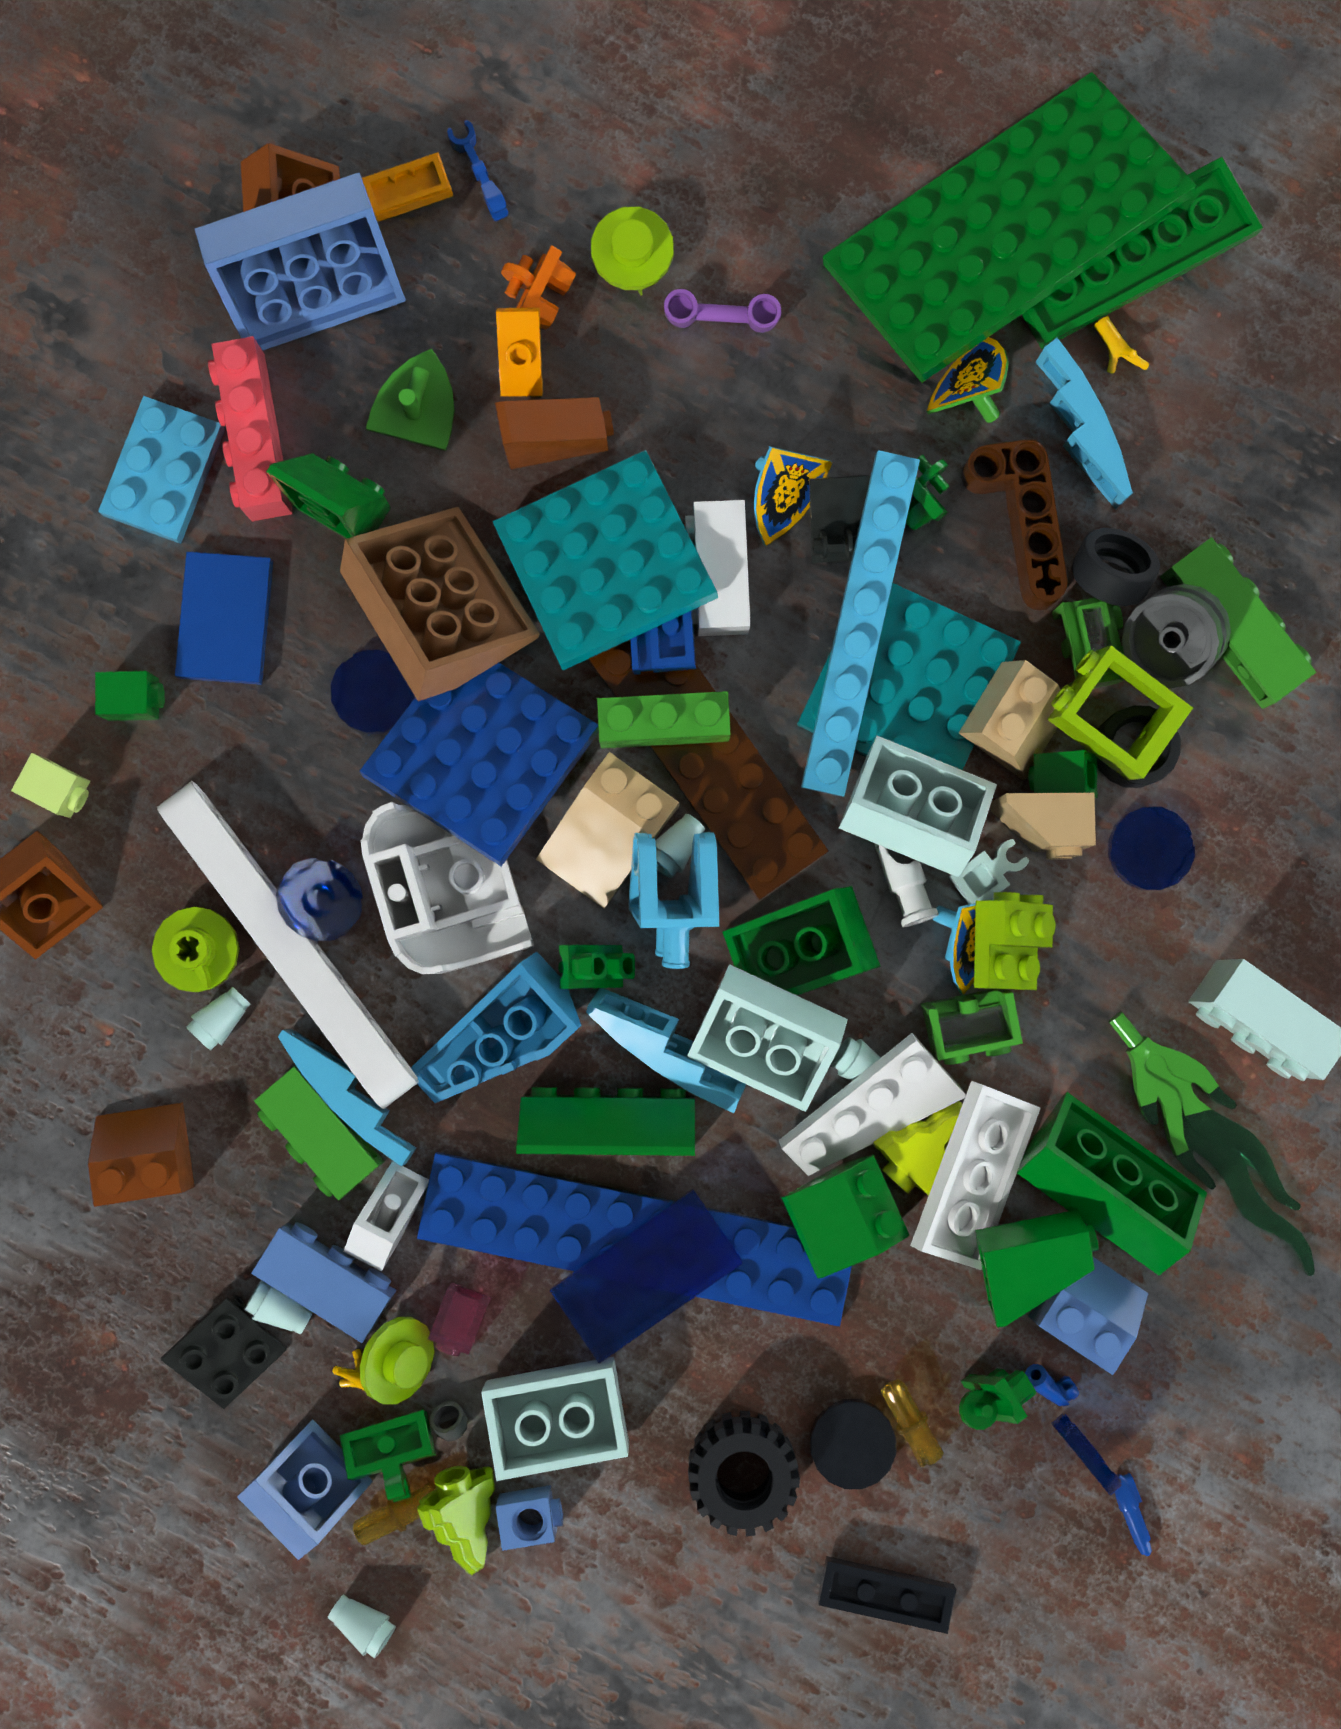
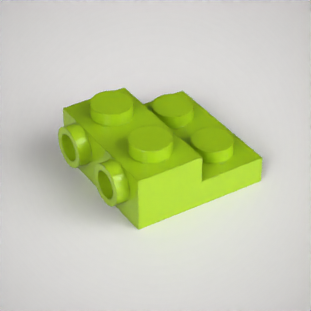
(1009, 938)

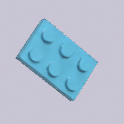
(162, 469)

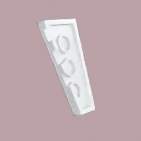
(884, 1098)

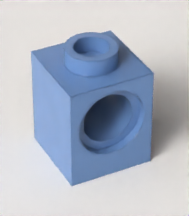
(514, 1531)

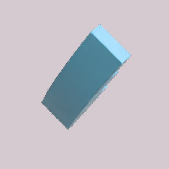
(1092, 440)
(653, 1040)
(336, 1085)

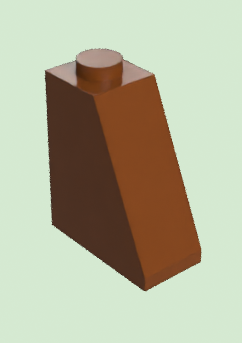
(552, 429)

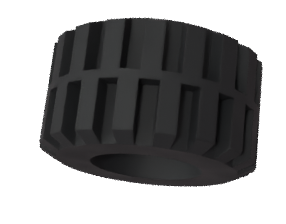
(753, 1507)

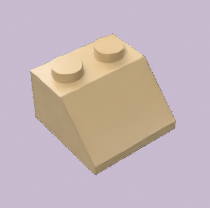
(1013, 716)
(1050, 821)

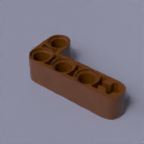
(1024, 524)

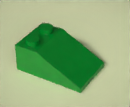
(330, 494)
(806, 943)

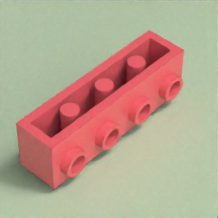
(250, 426)

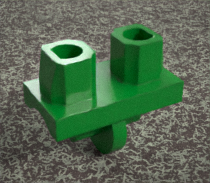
(926, 506)
(595, 966)
(995, 1398)

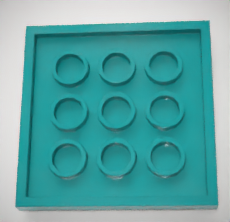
(605, 560)
(924, 678)

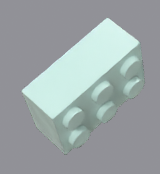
(918, 806)
(1268, 1020)
(768, 1038)
(555, 1418)

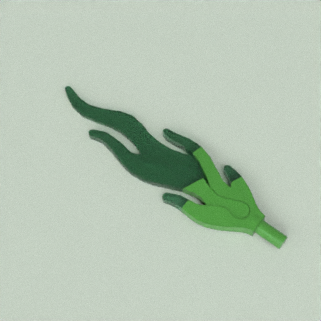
(1192, 1126)

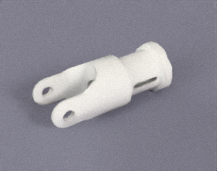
(908, 884)

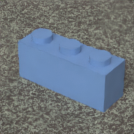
(325, 1280)

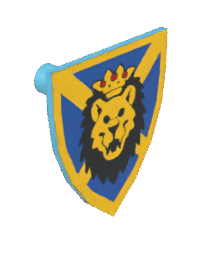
(784, 490)
(961, 943)

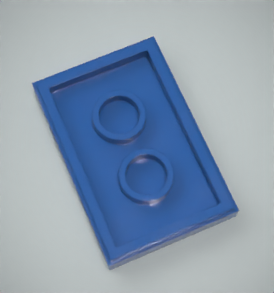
(224, 618)

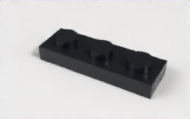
(886, 1594)

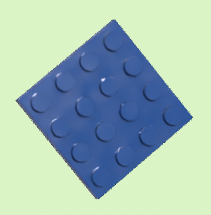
(482, 758)

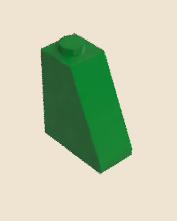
(1033, 1261)

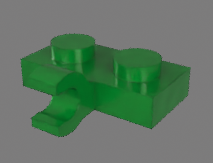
(386, 1449)

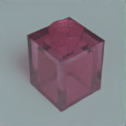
(459, 1320)

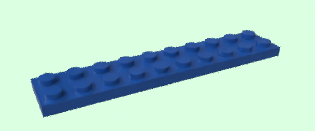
(573, 1221)

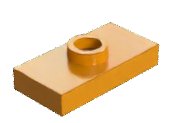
(407, 186)
(519, 351)

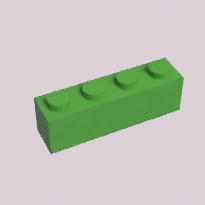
(1258, 645)

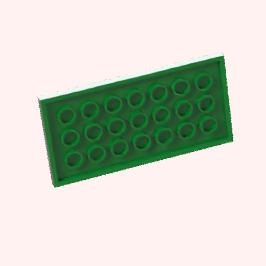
(1008, 226)

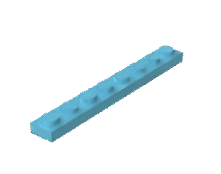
(860, 623)

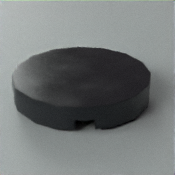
(853, 1444)

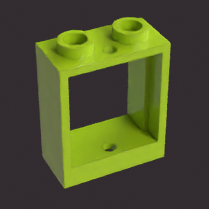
(1154, 736)

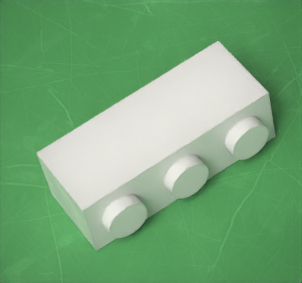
(722, 545)

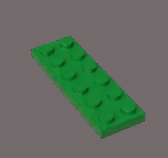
(1175, 244)

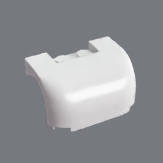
(438, 895)

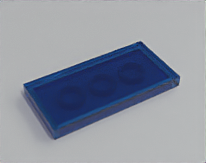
(646, 1275)

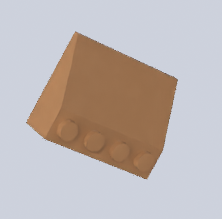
(435, 600)

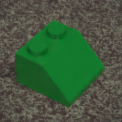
(845, 1216)

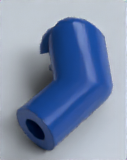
(1056, 1392)

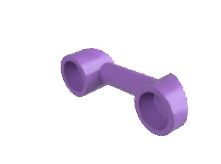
(683, 310)

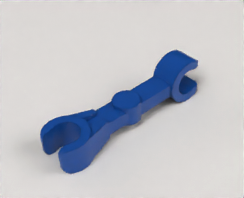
(492, 195)

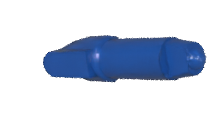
(1128, 1502)

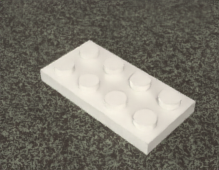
(975, 1174)

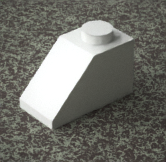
(386, 1216)

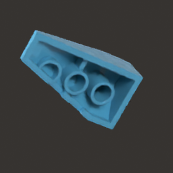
(506, 1029)

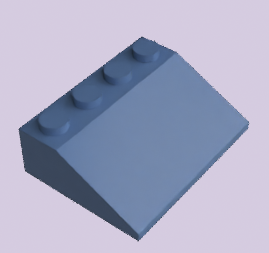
(301, 263)

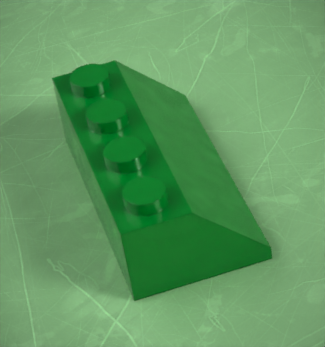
(606, 1123)
(1114, 1184)

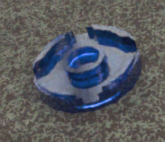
(370, 692)
(1151, 848)
(319, 899)
(1087, 1454)

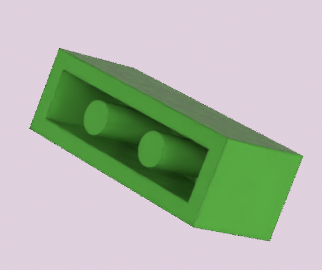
(663, 719)
(317, 1135)

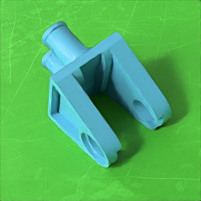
(674, 917)

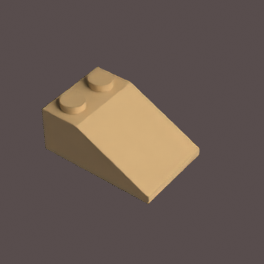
(597, 832)

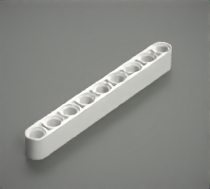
(294, 957)

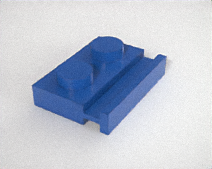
(665, 647)

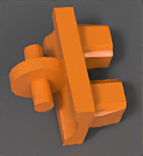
(548, 272)

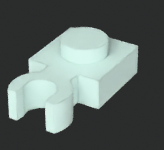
(985, 875)

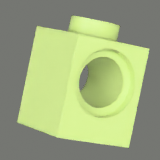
(52, 786)

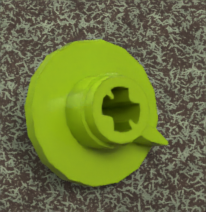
(632, 248)
(195, 949)
(396, 1360)

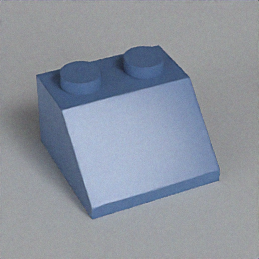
(1095, 1316)
(303, 1490)

